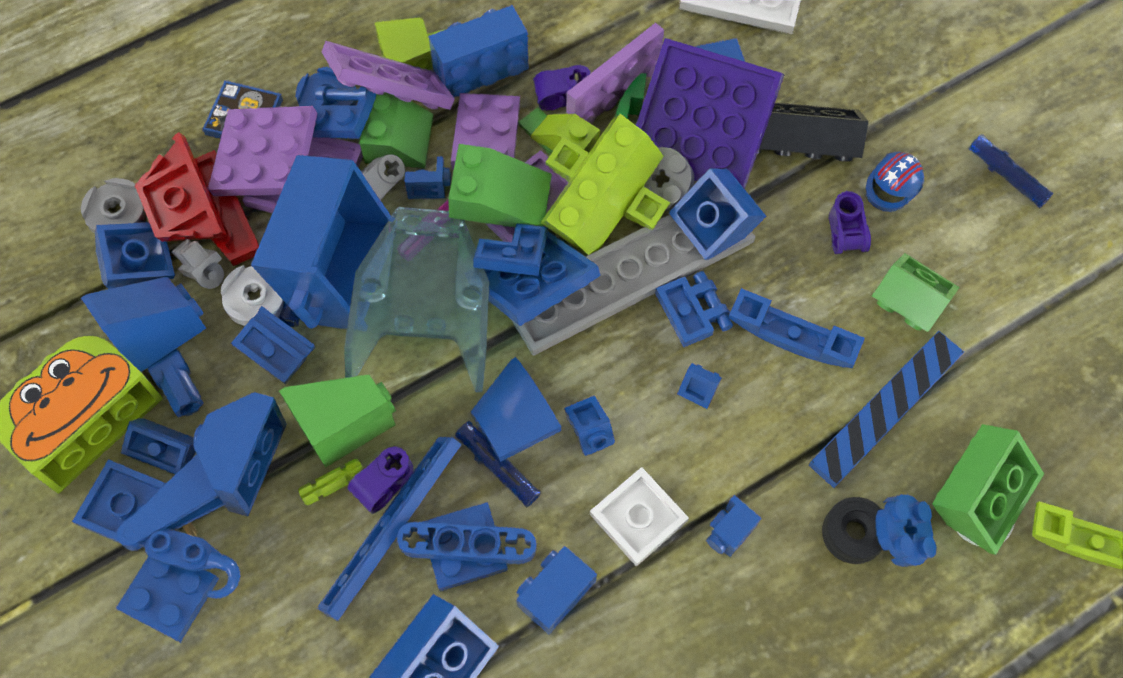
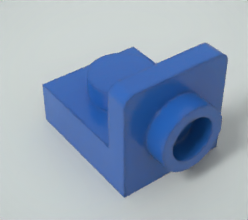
(428, 184)
(590, 425)

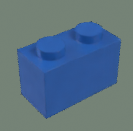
(555, 589)

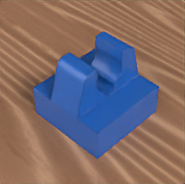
(699, 385)

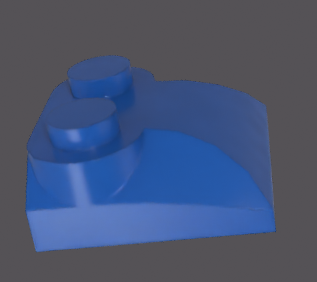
(131, 254)

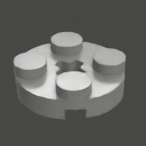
(680, 176)
(116, 191)

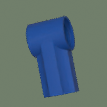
(173, 378)

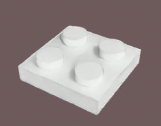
(639, 516)

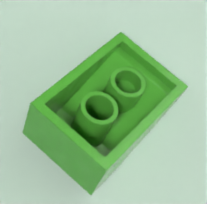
(497, 188)

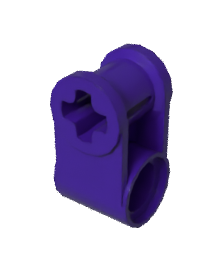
(553, 85)
(847, 229)
(379, 481)

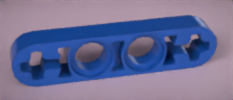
(466, 549)

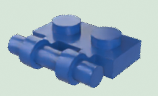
(685, 312)

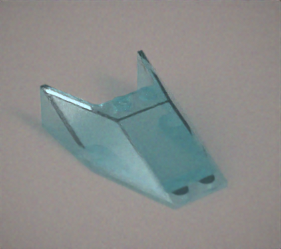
(420, 285)

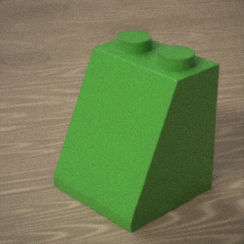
(340, 414)

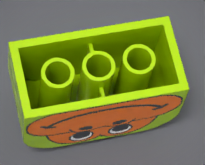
(73, 409)

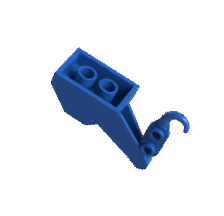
(228, 470)

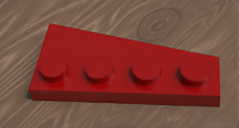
(240, 240)

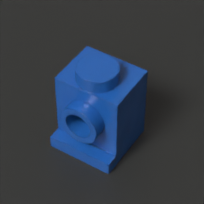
(732, 527)

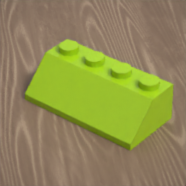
(603, 186)

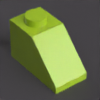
(568, 126)

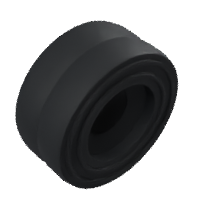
(836, 536)

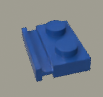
(273, 345)

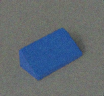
(157, 445)

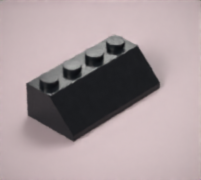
(815, 131)

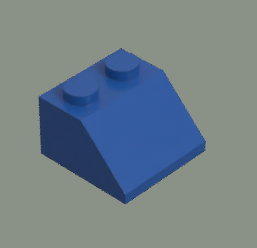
(716, 213)

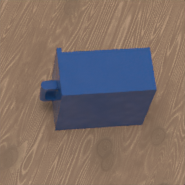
(320, 238)

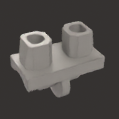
(199, 264)

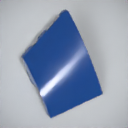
(514, 412)

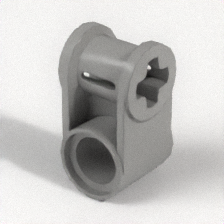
(378, 180)

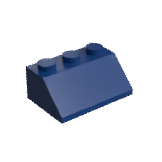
(438, 645)

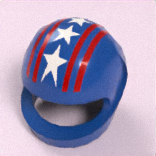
(897, 175)

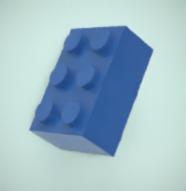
(480, 51)

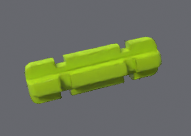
(329, 482)

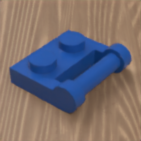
(342, 120)

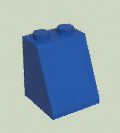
(146, 319)

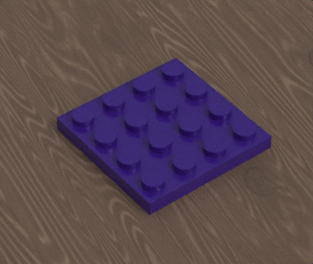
(709, 108)

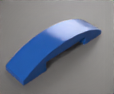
(793, 333)

